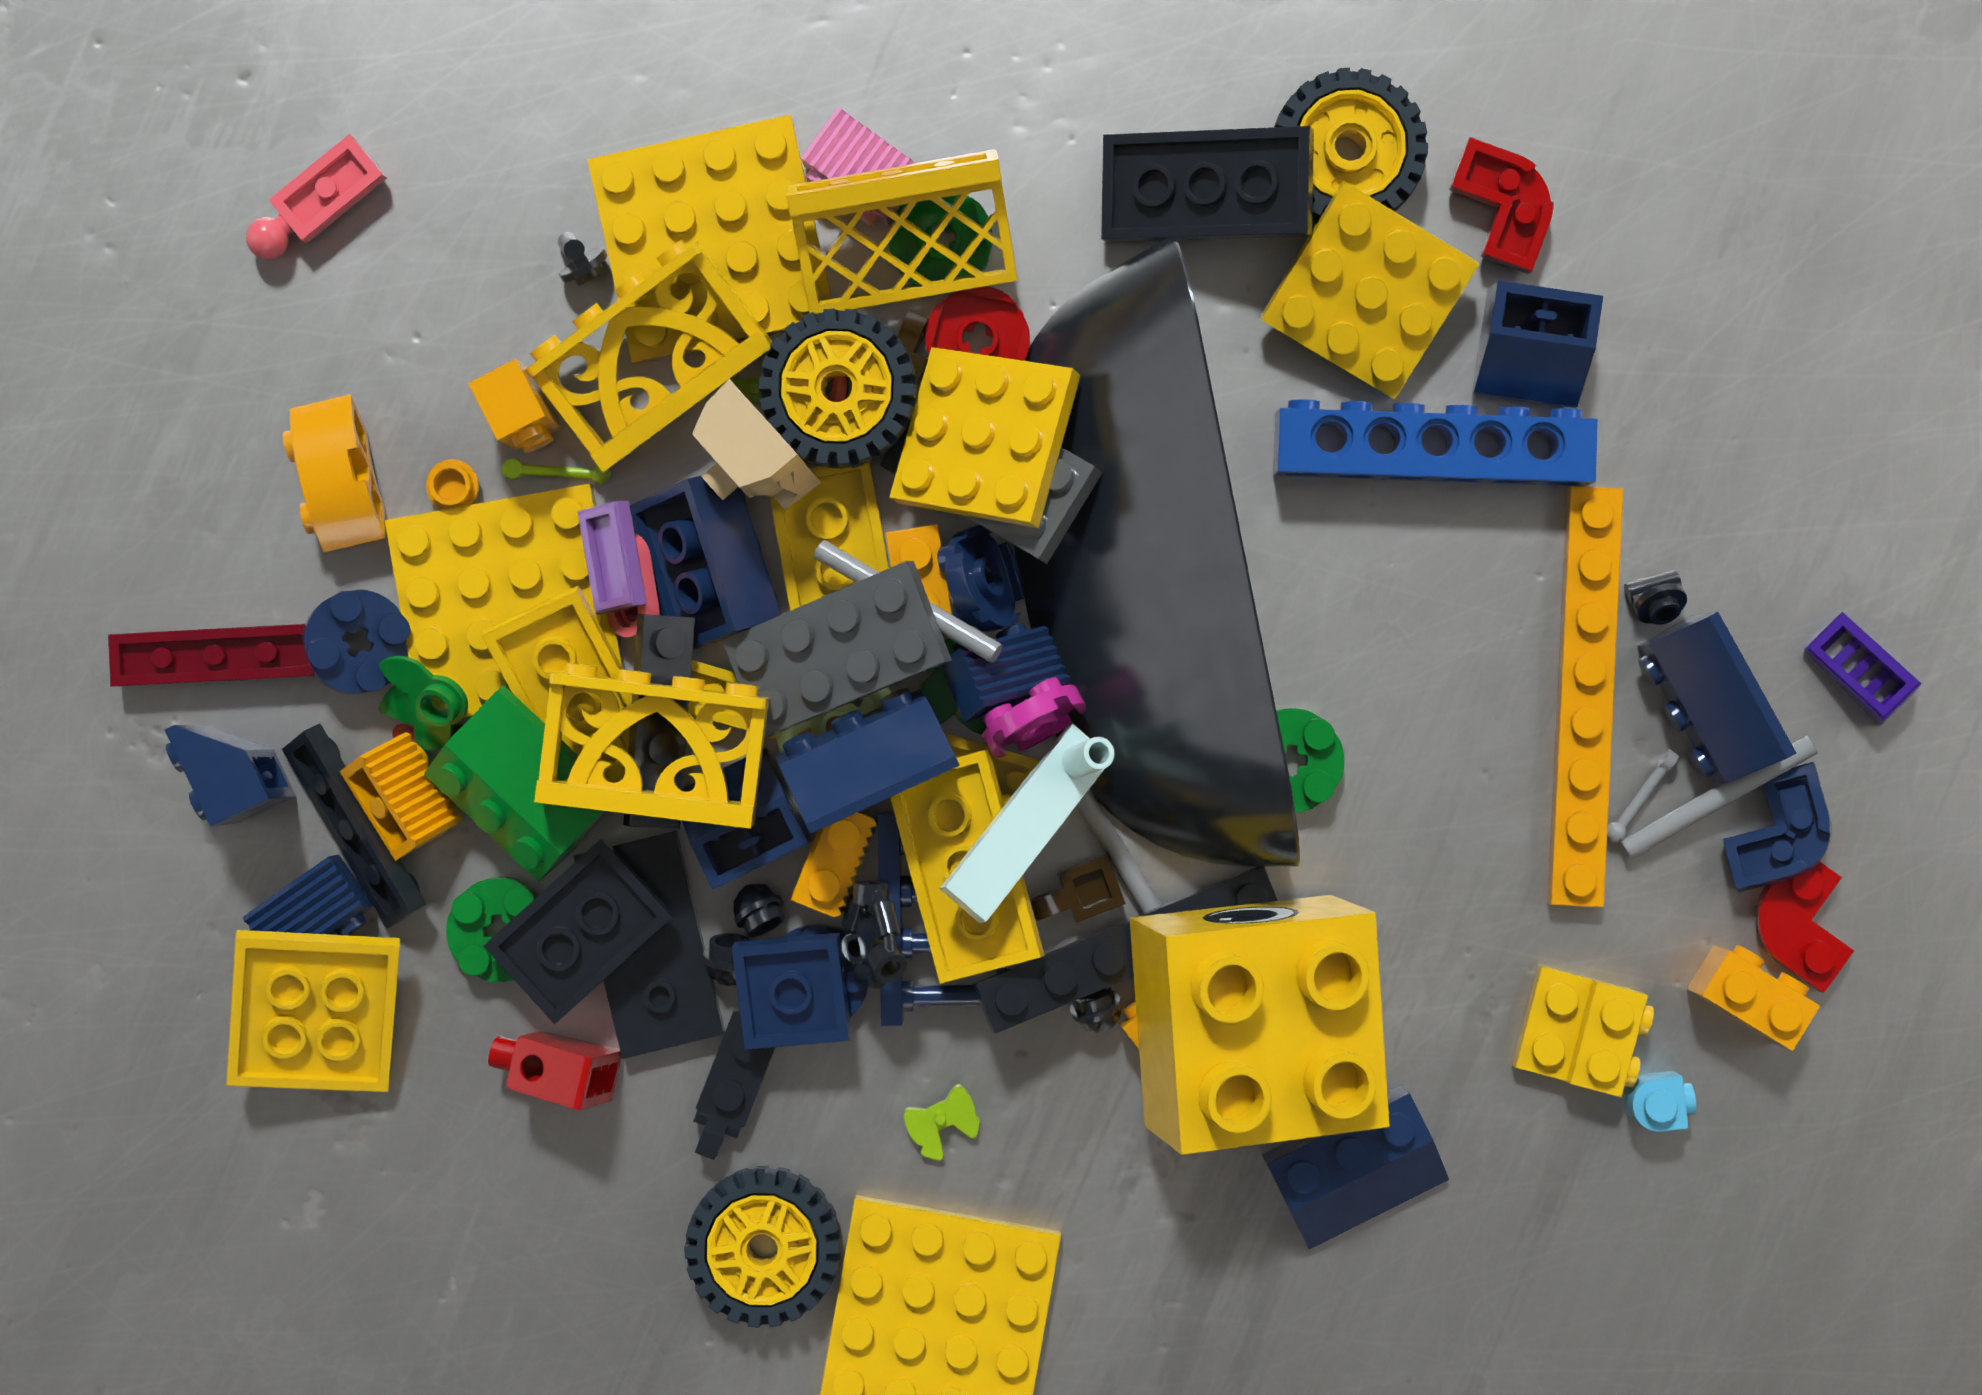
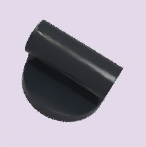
(584, 266)
(1657, 598)

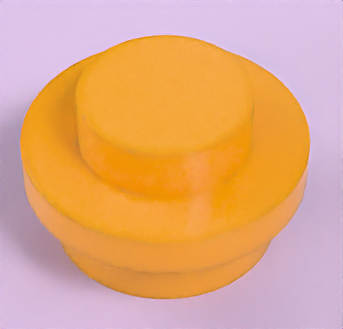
(452, 484)

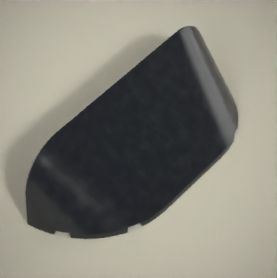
(1156, 579)

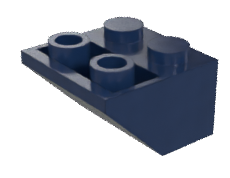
(1536, 343)
(227, 773)
(735, 851)

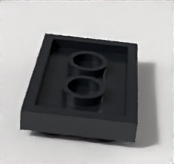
(578, 930)

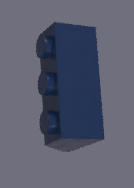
(706, 559)
(1714, 699)
(865, 758)
(1356, 1175)

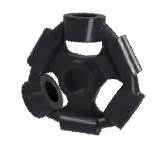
(872, 936)

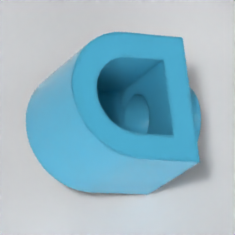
(1661, 1101)

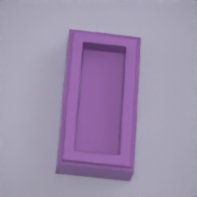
(612, 557)

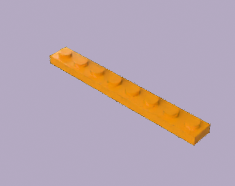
(1585, 696)

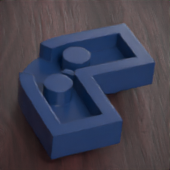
(1796, 840)

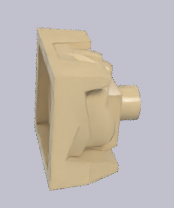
(749, 451)

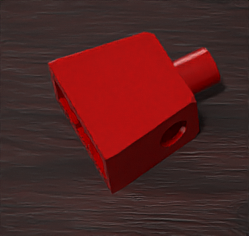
(558, 1068)

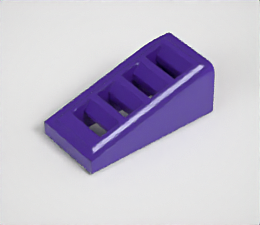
(1876, 654)

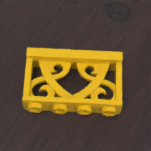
(630, 425)
(587, 782)

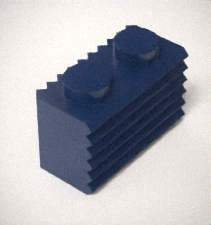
(1023, 663)
(317, 902)

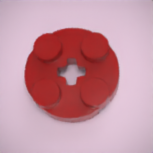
(983, 307)

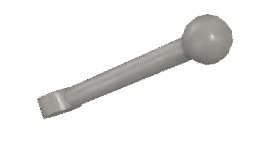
(1616, 830)

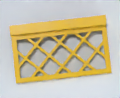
(891, 188)

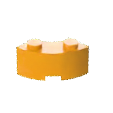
(335, 473)

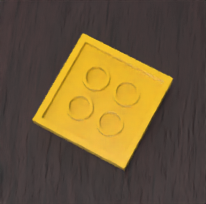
(1369, 290)
(985, 436)
(312, 1011)

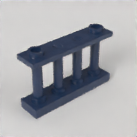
(902, 995)

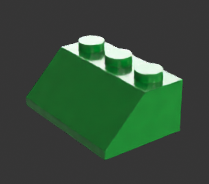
(493, 777)

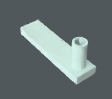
(1027, 822)

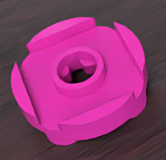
(1032, 719)

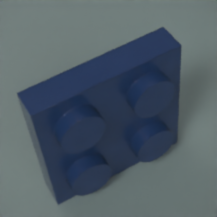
(791, 991)

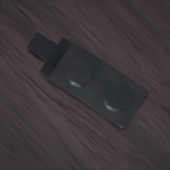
(730, 1089)

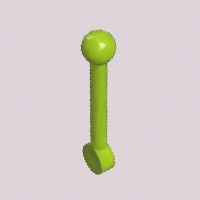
(515, 469)

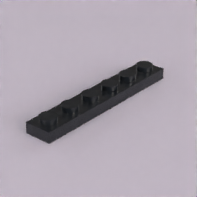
(1096, 959)

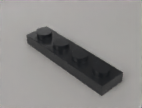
(666, 651)
(384, 880)

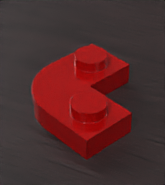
(1520, 198)
(1793, 936)

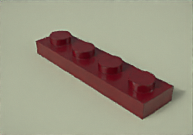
(207, 655)

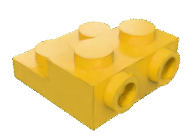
(1582, 1031)

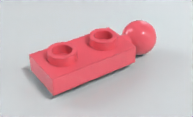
(315, 198)

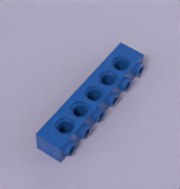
(1568, 464)

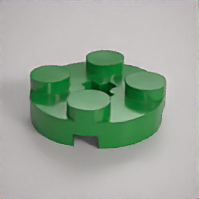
(927, 216)
(1323, 756)
(473, 913)

